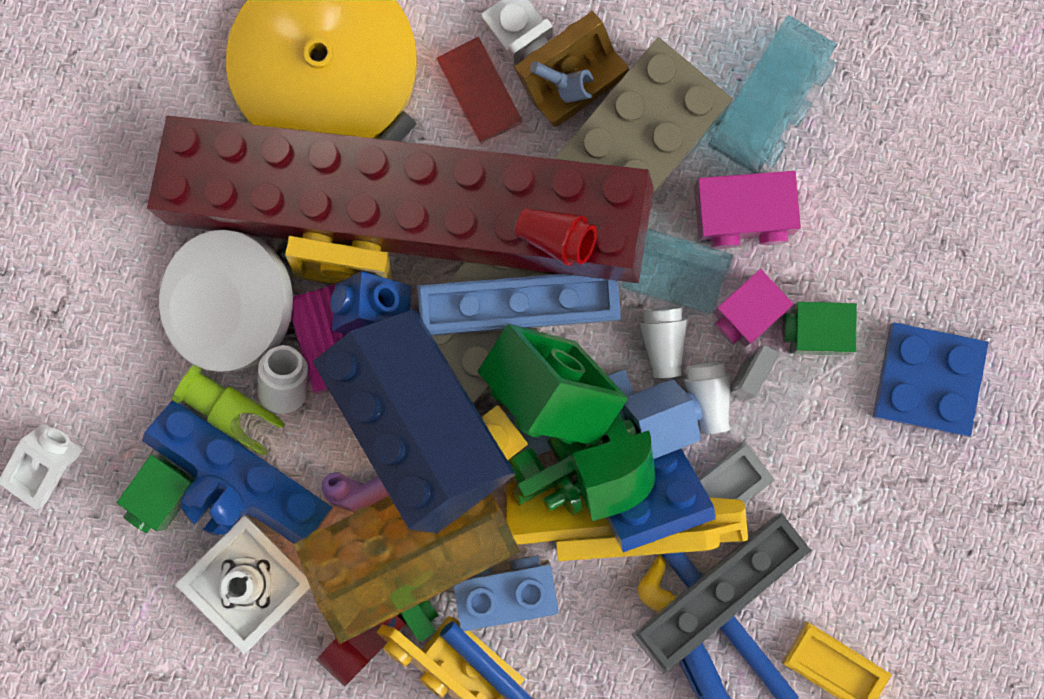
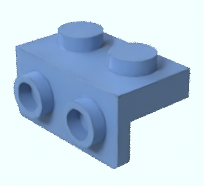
(507, 595)

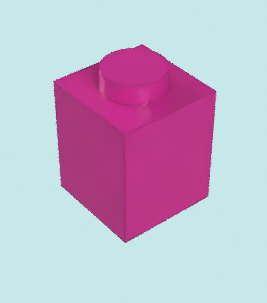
(751, 309)

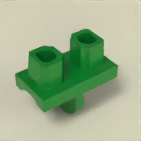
(534, 479)

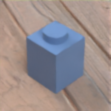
(667, 415)

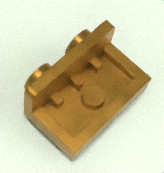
(577, 48)

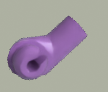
(350, 493)

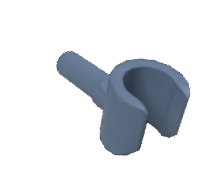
(569, 85)

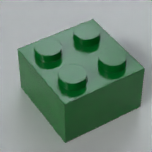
(551, 386)

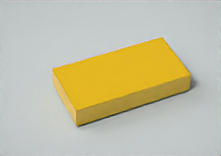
(834, 665)

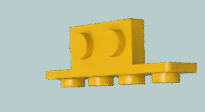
(442, 666)

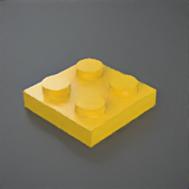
(325, 262)

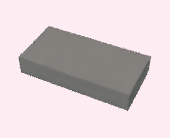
(753, 372)
(737, 475)

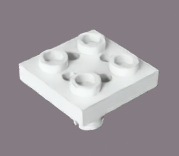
(210, 585)

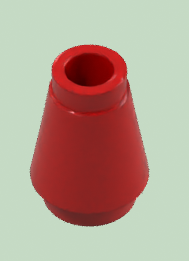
(560, 235)

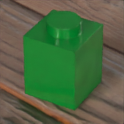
(821, 328)
(154, 494)

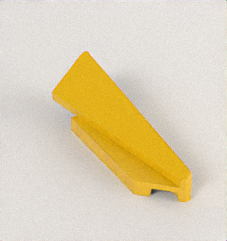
(584, 539)

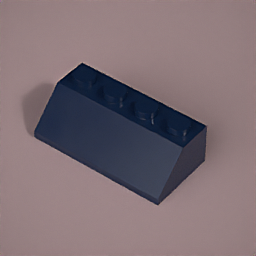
(413, 420)

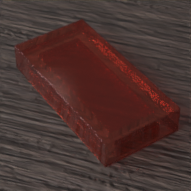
(479, 90)

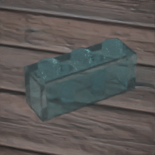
(774, 96)

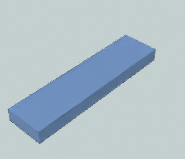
(519, 302)

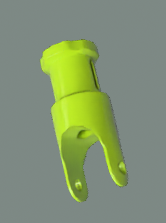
(222, 406)

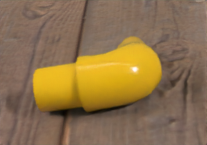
(649, 586)

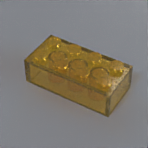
(379, 568)

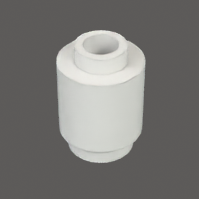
(282, 379)

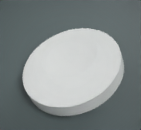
(225, 300)

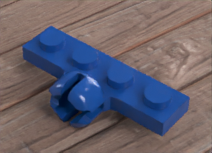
(232, 479)

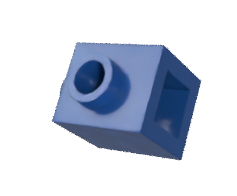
(367, 300)

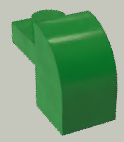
(617, 471)

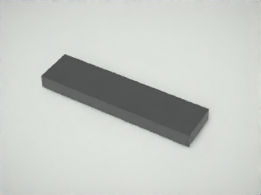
(721, 593)

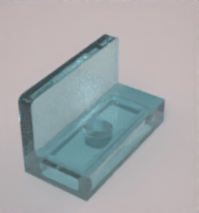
(681, 272)

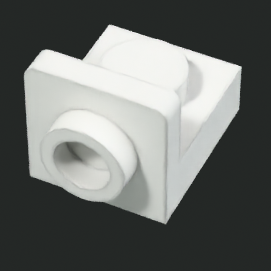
(517, 27)
(38, 465)

